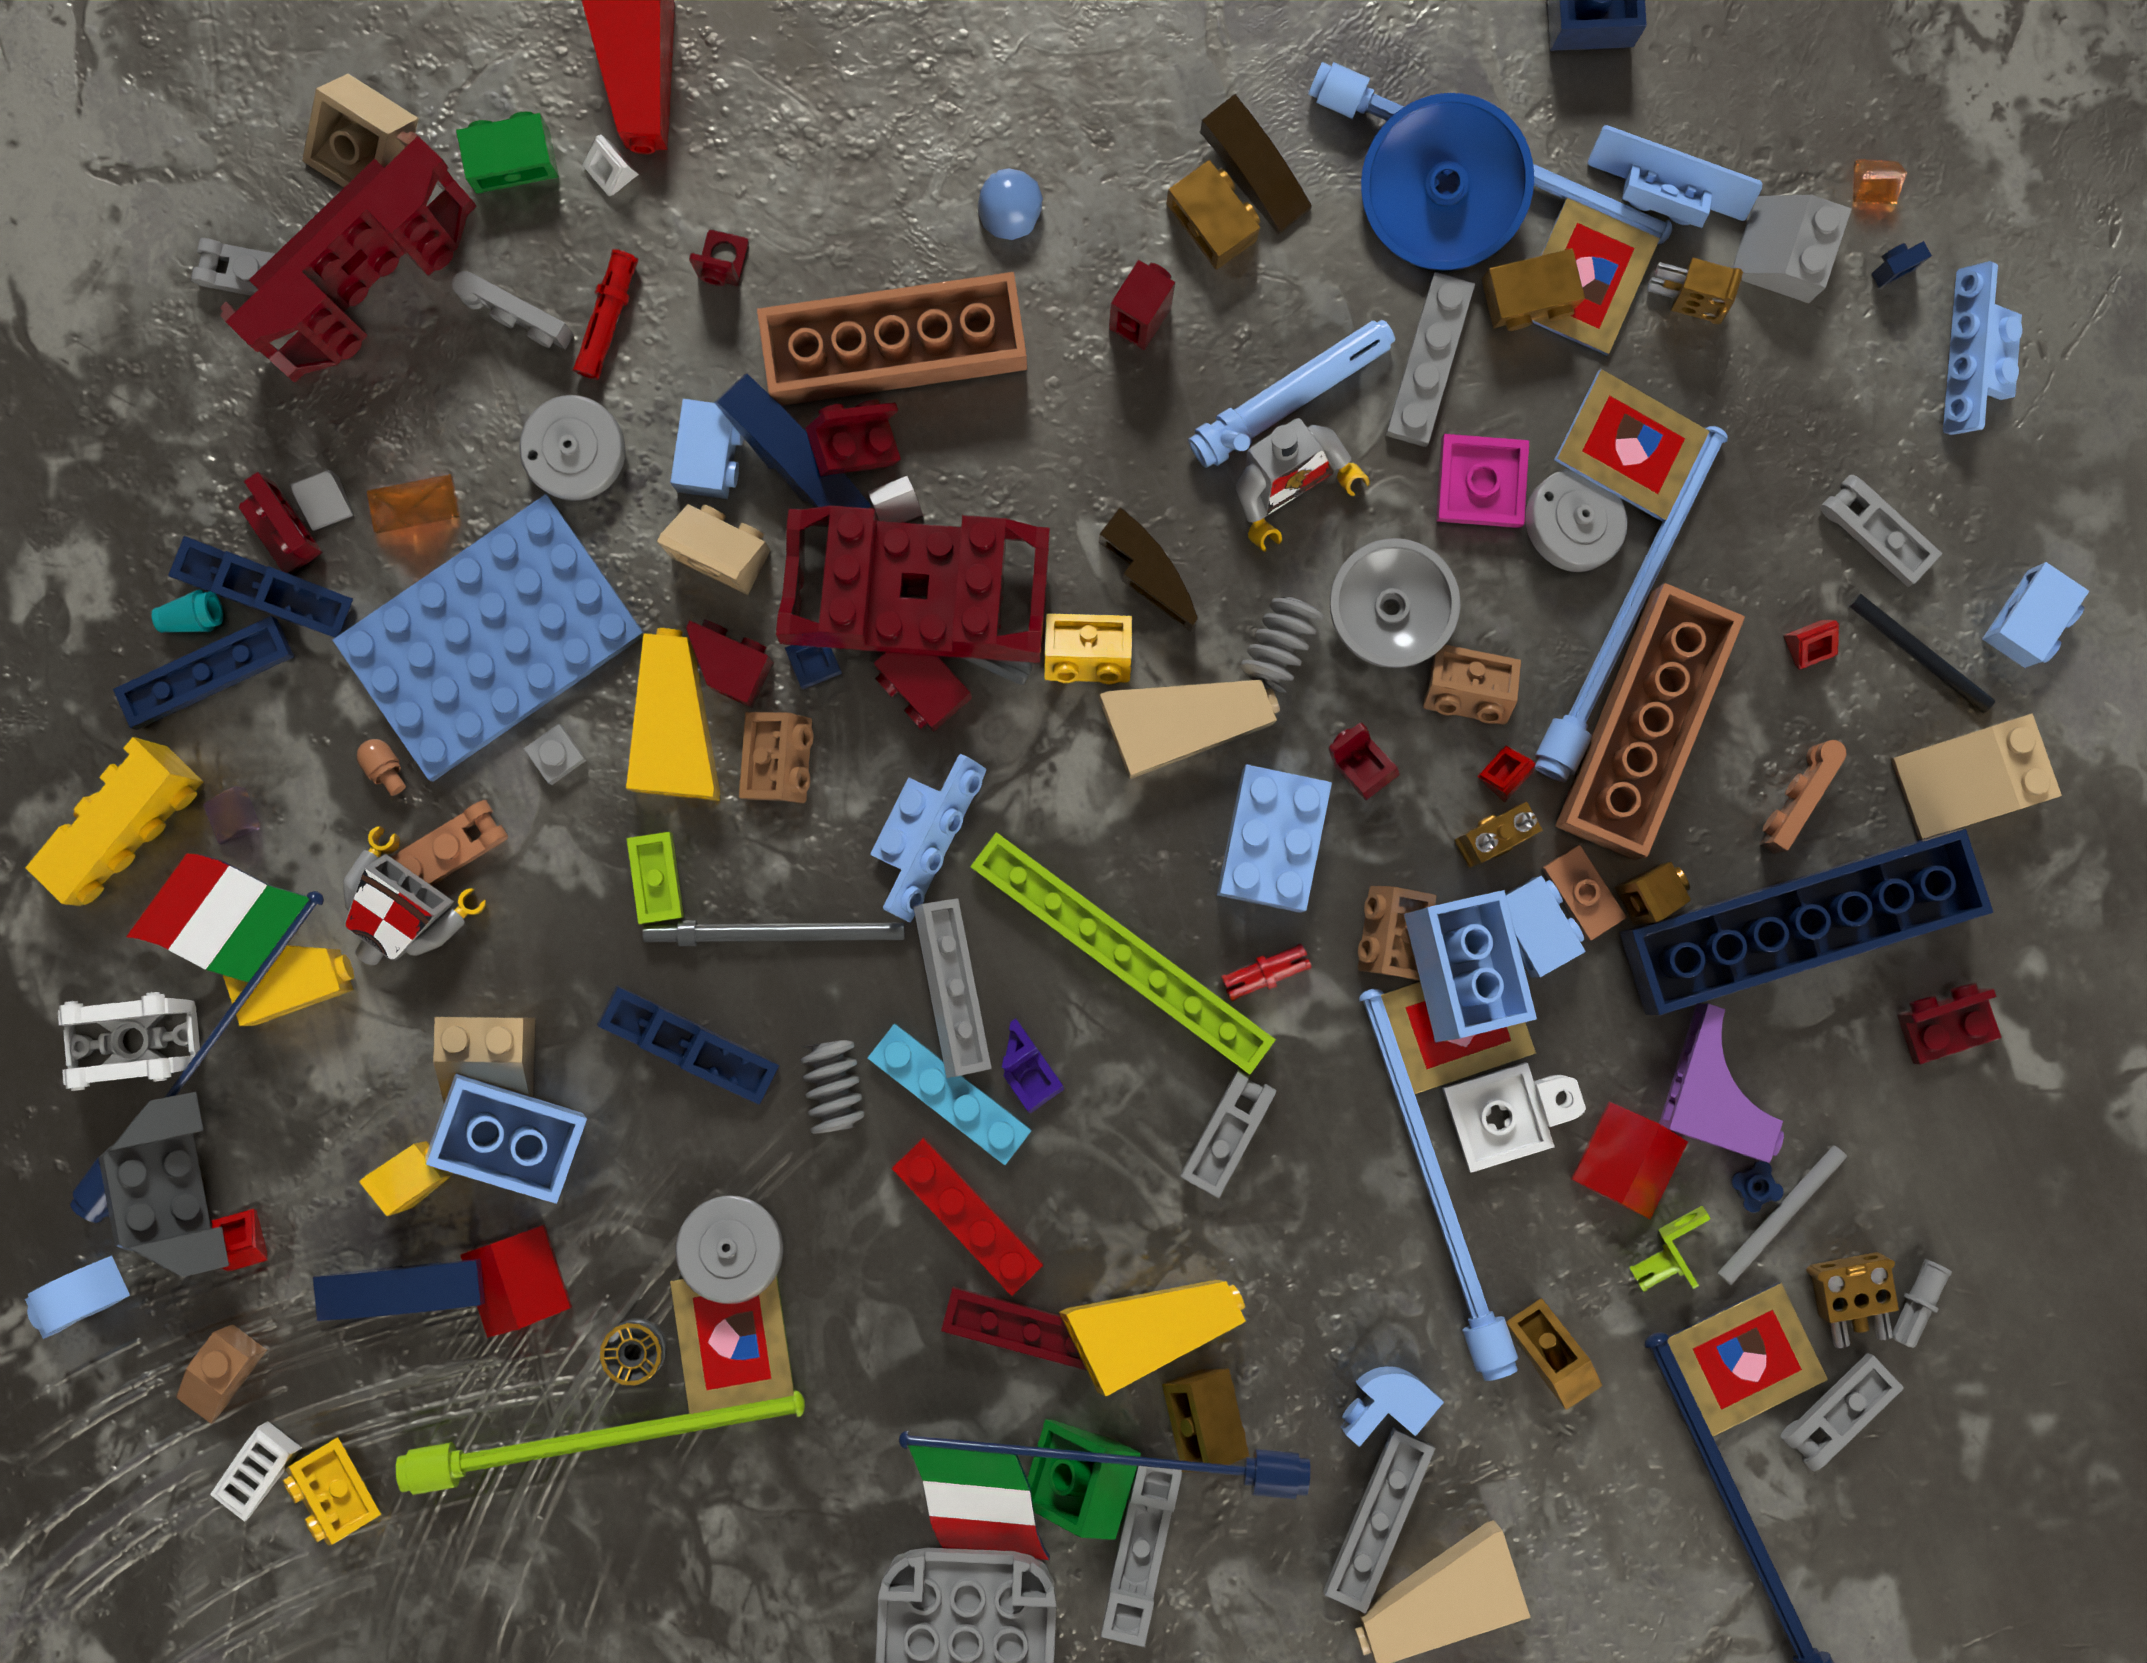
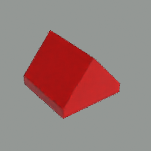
(1813, 643)
(1507, 772)

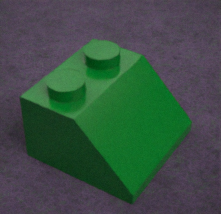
(1081, 1494)

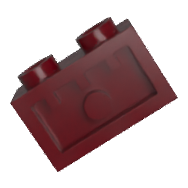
(853, 437)
(278, 525)
(1949, 1025)

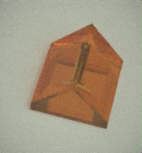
(1877, 181)

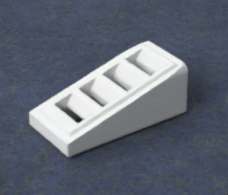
(278, 1445)

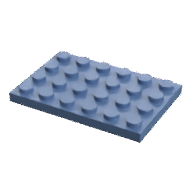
(488, 638)

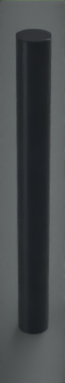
(1922, 653)

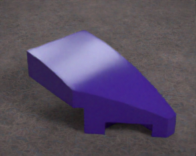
(1028, 1070)

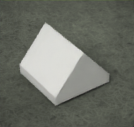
(608, 166)
(896, 501)

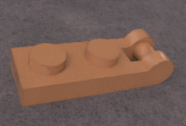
(1803, 795)
(451, 845)

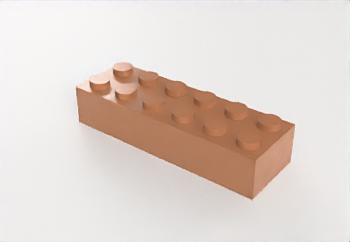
(892, 339)
(1650, 721)

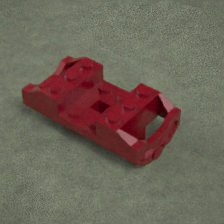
(345, 253)
(950, 565)

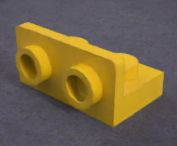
(1088, 648)
(330, 1492)

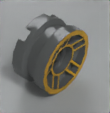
(615, 1351)

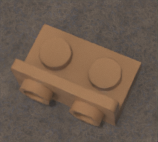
(1473, 685)
(776, 757)
(1385, 935)

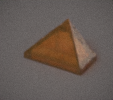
(413, 503)

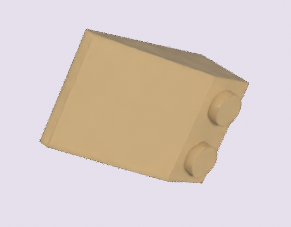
(1976, 776)

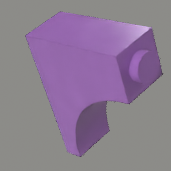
(1708, 1103)

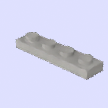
(1430, 359)
(952, 987)
(1379, 1520)

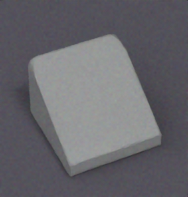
(322, 499)

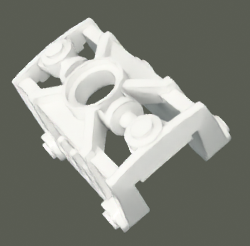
(118, 1019)

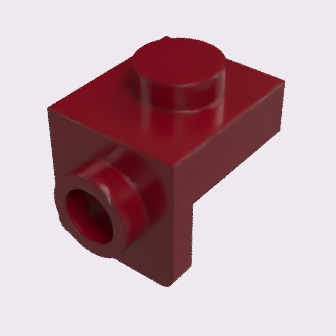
(1362, 761)

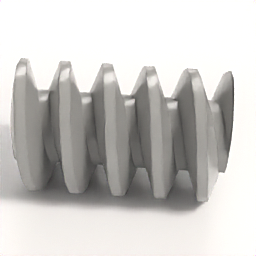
(1280, 641)
(832, 1086)

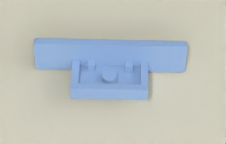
(1672, 180)
(1981, 349)
(922, 831)

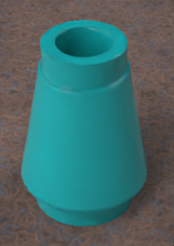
(190, 613)

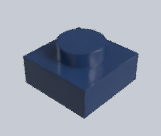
(1900, 262)
(812, 664)

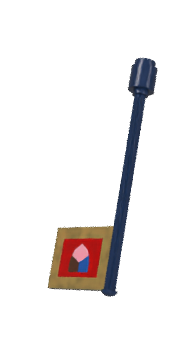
(1725, 1375)

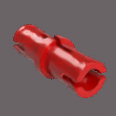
(1266, 972)

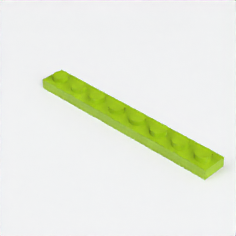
(1123, 953)

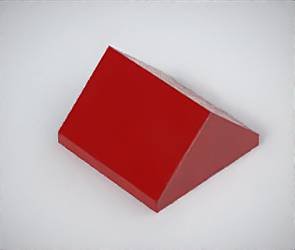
(1629, 1160)
(519, 1281)

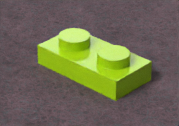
(655, 878)

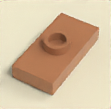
(1584, 893)

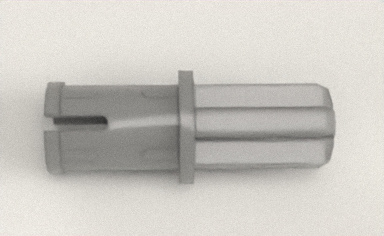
(1920, 1303)

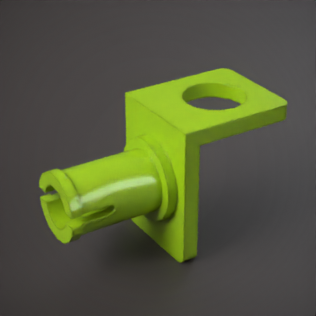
(1669, 1261)

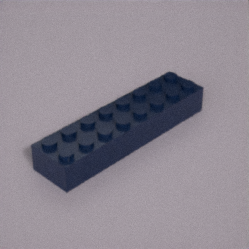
(1806, 922)

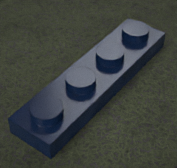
(203, 673)

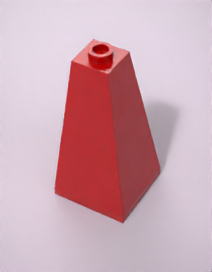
(636, 65)

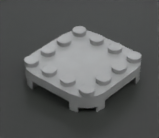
(966, 1608)

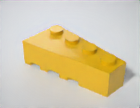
(114, 822)

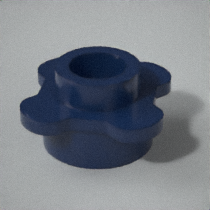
(1744, 1185)

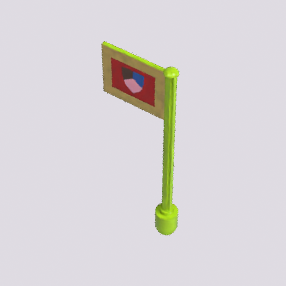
(732, 1375)

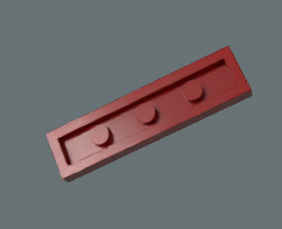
(967, 1216)

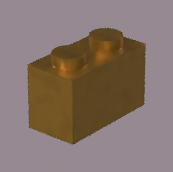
(1214, 214)
(1533, 290)
(1206, 1417)

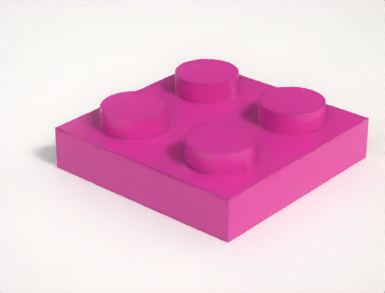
(1482, 480)

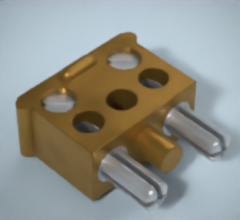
(1700, 290)
(1498, 834)
(1850, 1277)

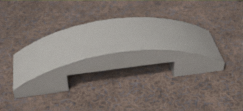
(1140, 1554)

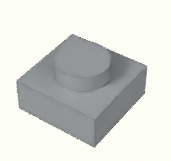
(555, 754)

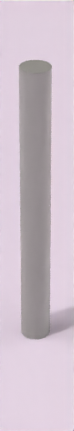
(1782, 1215)

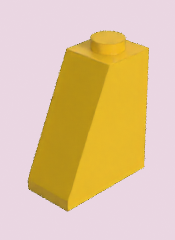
(294, 982)

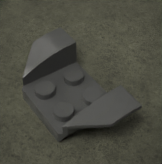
(158, 1189)

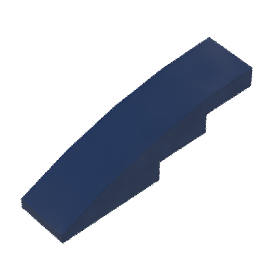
(784, 445)
(260, 587)
(688, 1045)
(399, 1290)

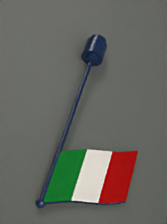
(224, 926)
(985, 1501)

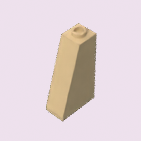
(1180, 721)
(1446, 1600)

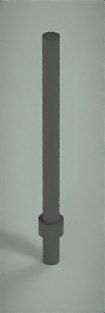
(690, 932)

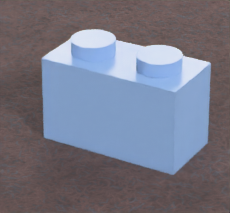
(705, 451)
(2037, 616)
(1541, 928)

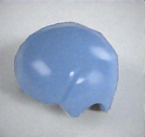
(1009, 204)

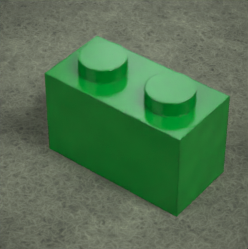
(507, 152)

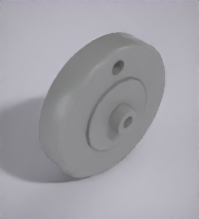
(572, 448)
(1575, 522)
(729, 1249)

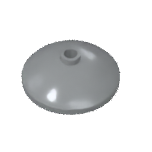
(1410, 578)

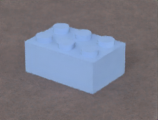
(1274, 838)
(1470, 966)
(505, 1138)

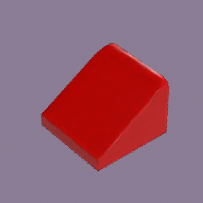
(242, 1239)

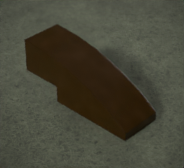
(1255, 163)
(1149, 568)

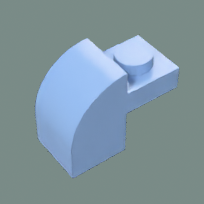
(75, 1296)
(1391, 1392)

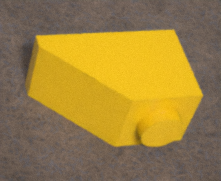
(404, 1180)

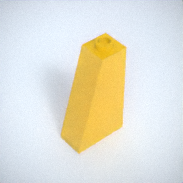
(670, 726)
(1145, 1331)

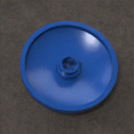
(1447, 181)

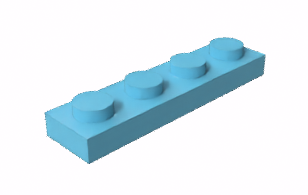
(950, 1097)

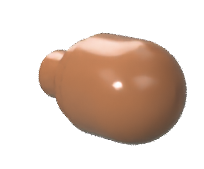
(380, 765)

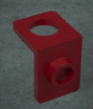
(719, 271)

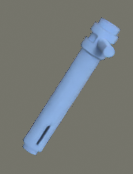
(1237, 427)

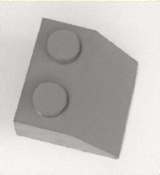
(1791, 244)

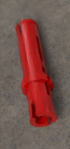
(602, 324)

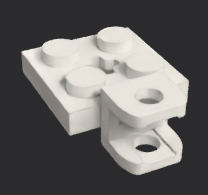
(1530, 1108)

